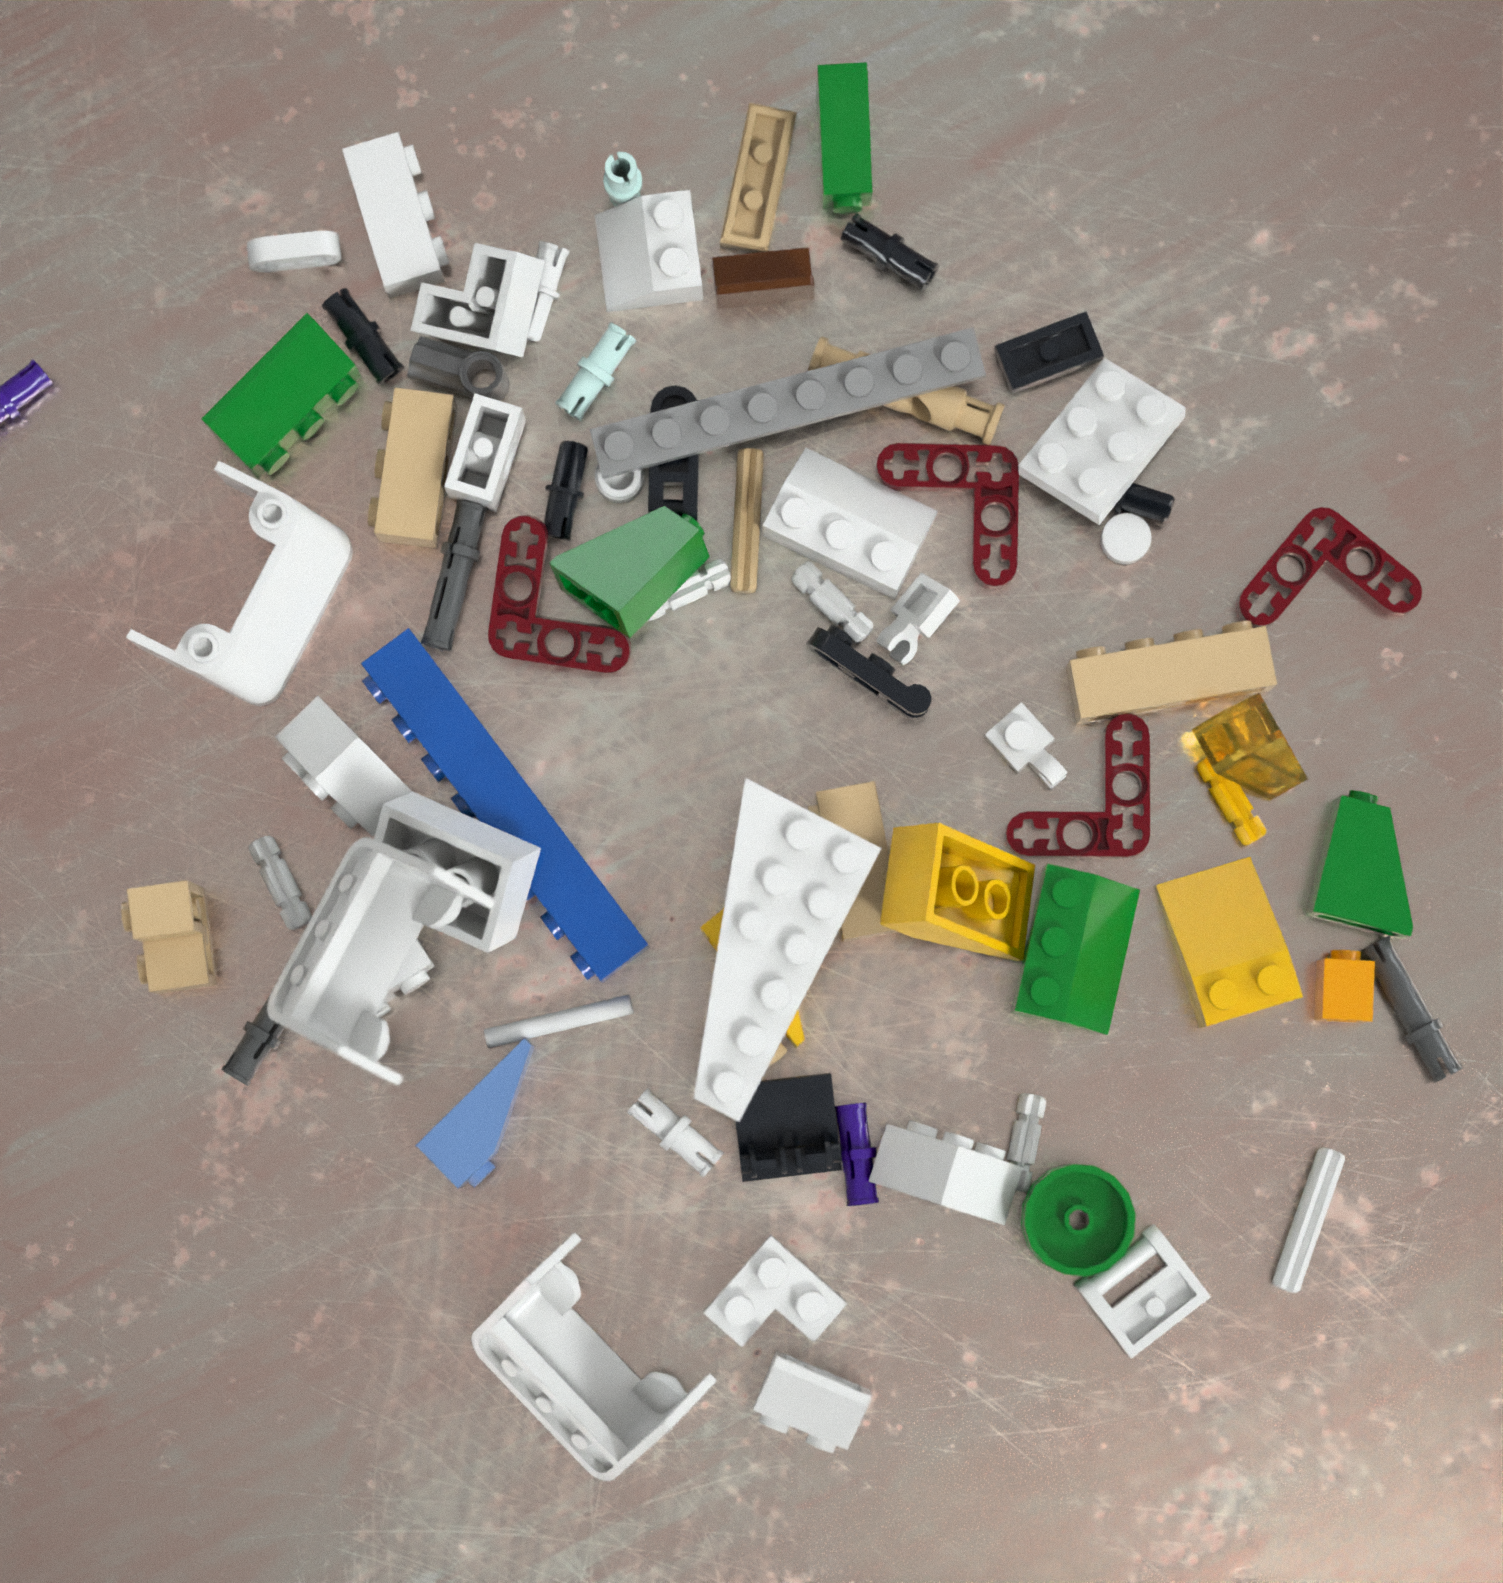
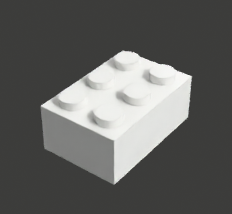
(472, 852)

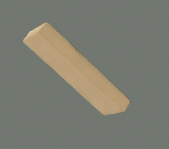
(758, 179)

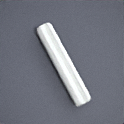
(1308, 1220)

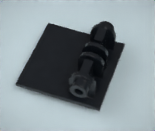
(789, 1129)

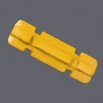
(1233, 804)

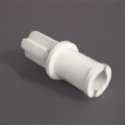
(551, 273)

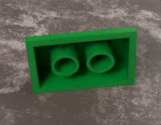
(283, 397)
(1075, 949)

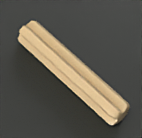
(747, 520)

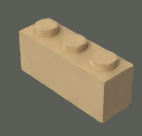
(413, 467)
(859, 812)

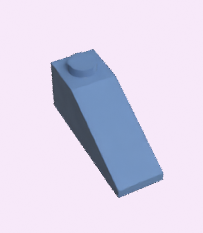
(476, 1126)

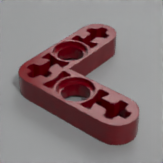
(984, 490)
(1333, 556)
(525, 611)
(1101, 824)

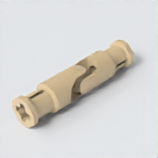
(941, 408)

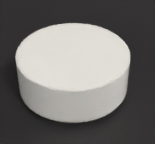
(621, 487)
(1125, 538)

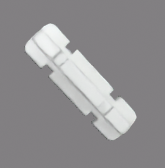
(715, 576)
(831, 602)
(280, 882)
(1026, 1136)

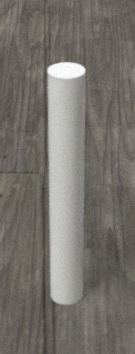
(558, 1021)

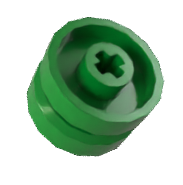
(1047, 1212)

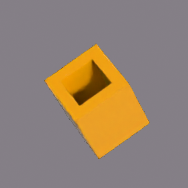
(1344, 988)

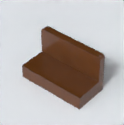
(763, 278)

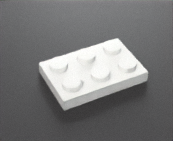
(1101, 441)

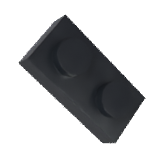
(1048, 352)

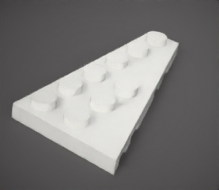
(781, 913)

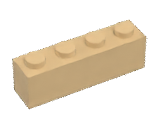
(1170, 674)

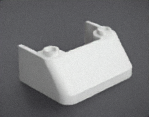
(281, 608)
(359, 947)
(574, 1377)

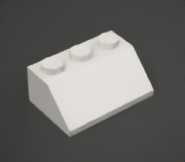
(848, 523)

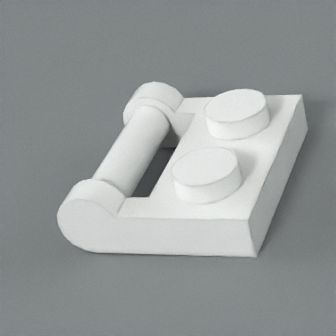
(1152, 1305)

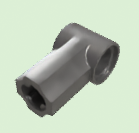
(455, 368)

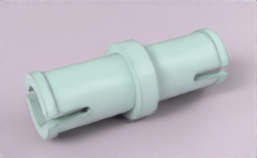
(622, 178)
(595, 371)

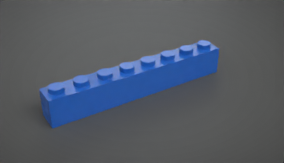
(501, 798)

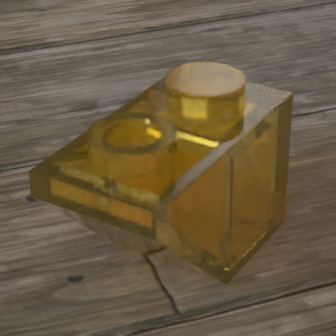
(1250, 748)

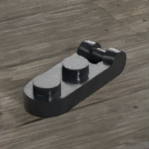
(678, 472)
(870, 673)

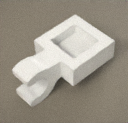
(917, 611)
(1022, 742)

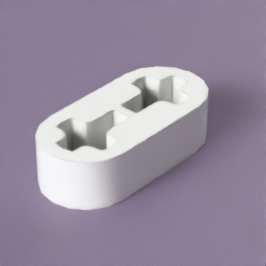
(293, 251)

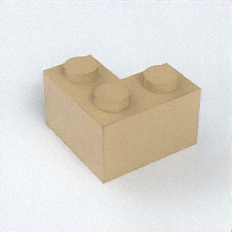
(174, 936)

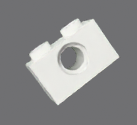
(485, 452)

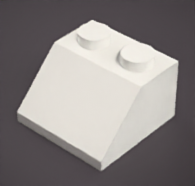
(649, 252)
(811, 1402)

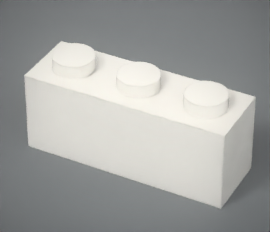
(396, 214)

